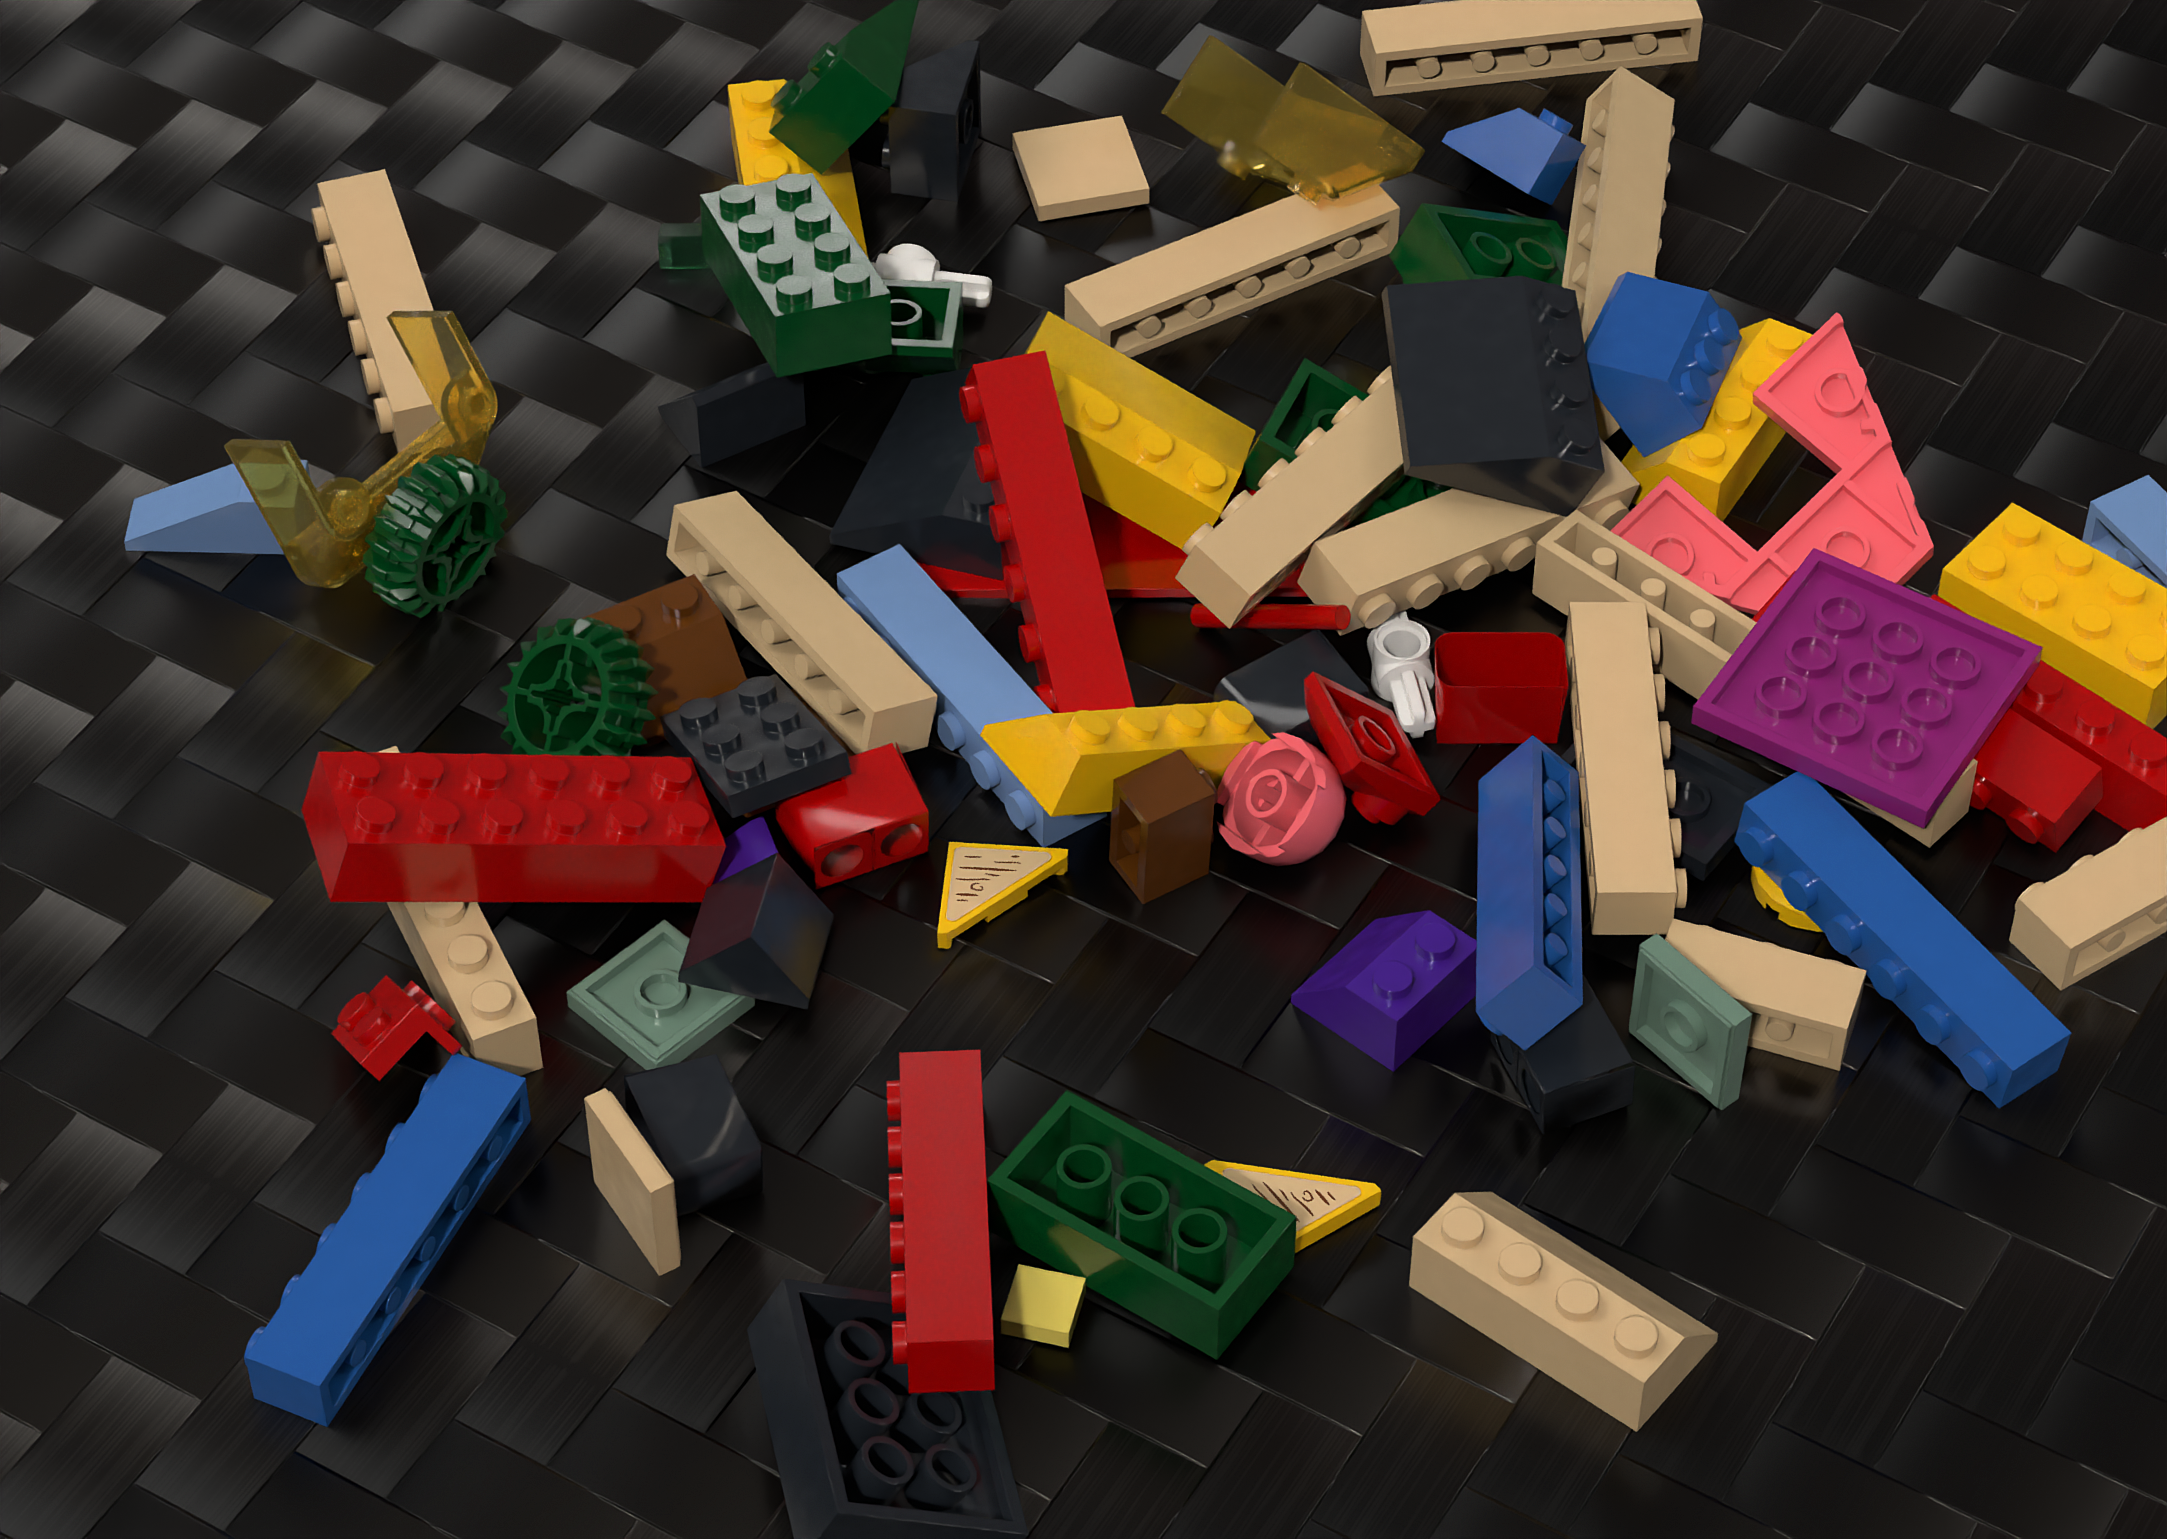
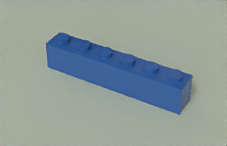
(1528, 894)
(1902, 938)
(387, 1239)

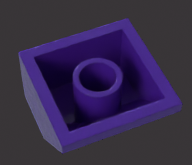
(1393, 985)

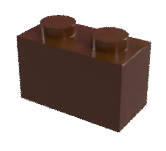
(1162, 825)

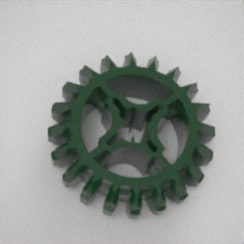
(434, 534)
(578, 664)

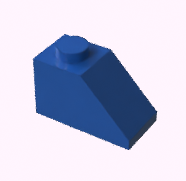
(1522, 149)

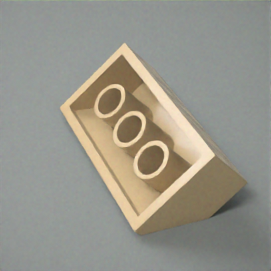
(1556, 1305)

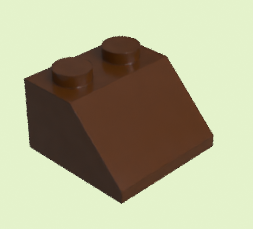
(684, 643)

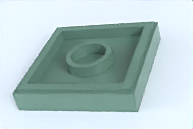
(644, 1006)
(1689, 1022)

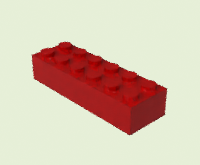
(511, 828)

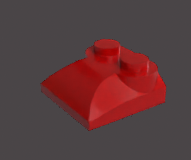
(1368, 752)

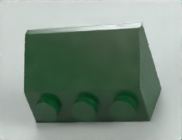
(923, 329)

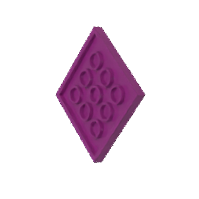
(1867, 687)

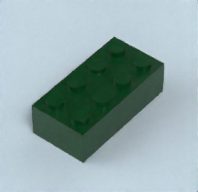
(795, 274)
(1141, 1223)

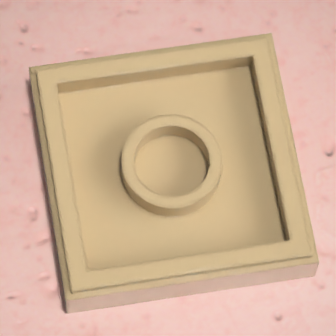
(1080, 168)
(633, 1181)

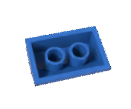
(1659, 358)

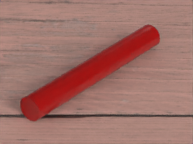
(1280, 617)

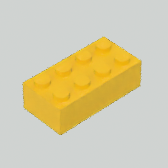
(2074, 601)

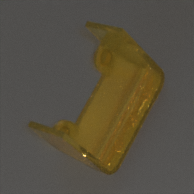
(1291, 134)
(327, 526)

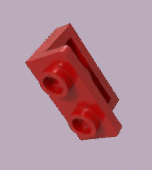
(388, 1022)

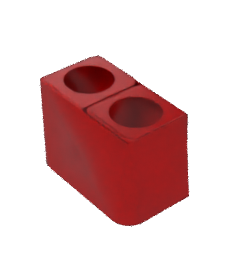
(1499, 687)
(857, 819)

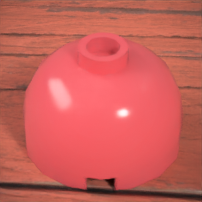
(1281, 801)

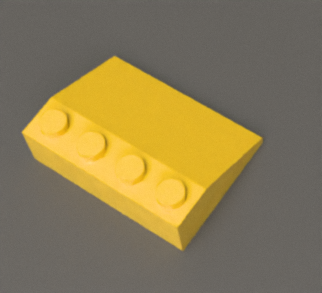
(1140, 437)

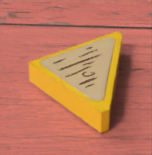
(989, 880)
(1316, 1200)

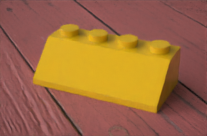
(764, 158)
(1736, 436)
(1076, 755)

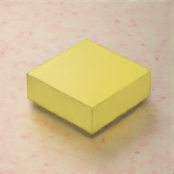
(1043, 1305)

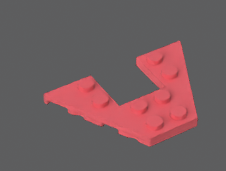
(1857, 516)

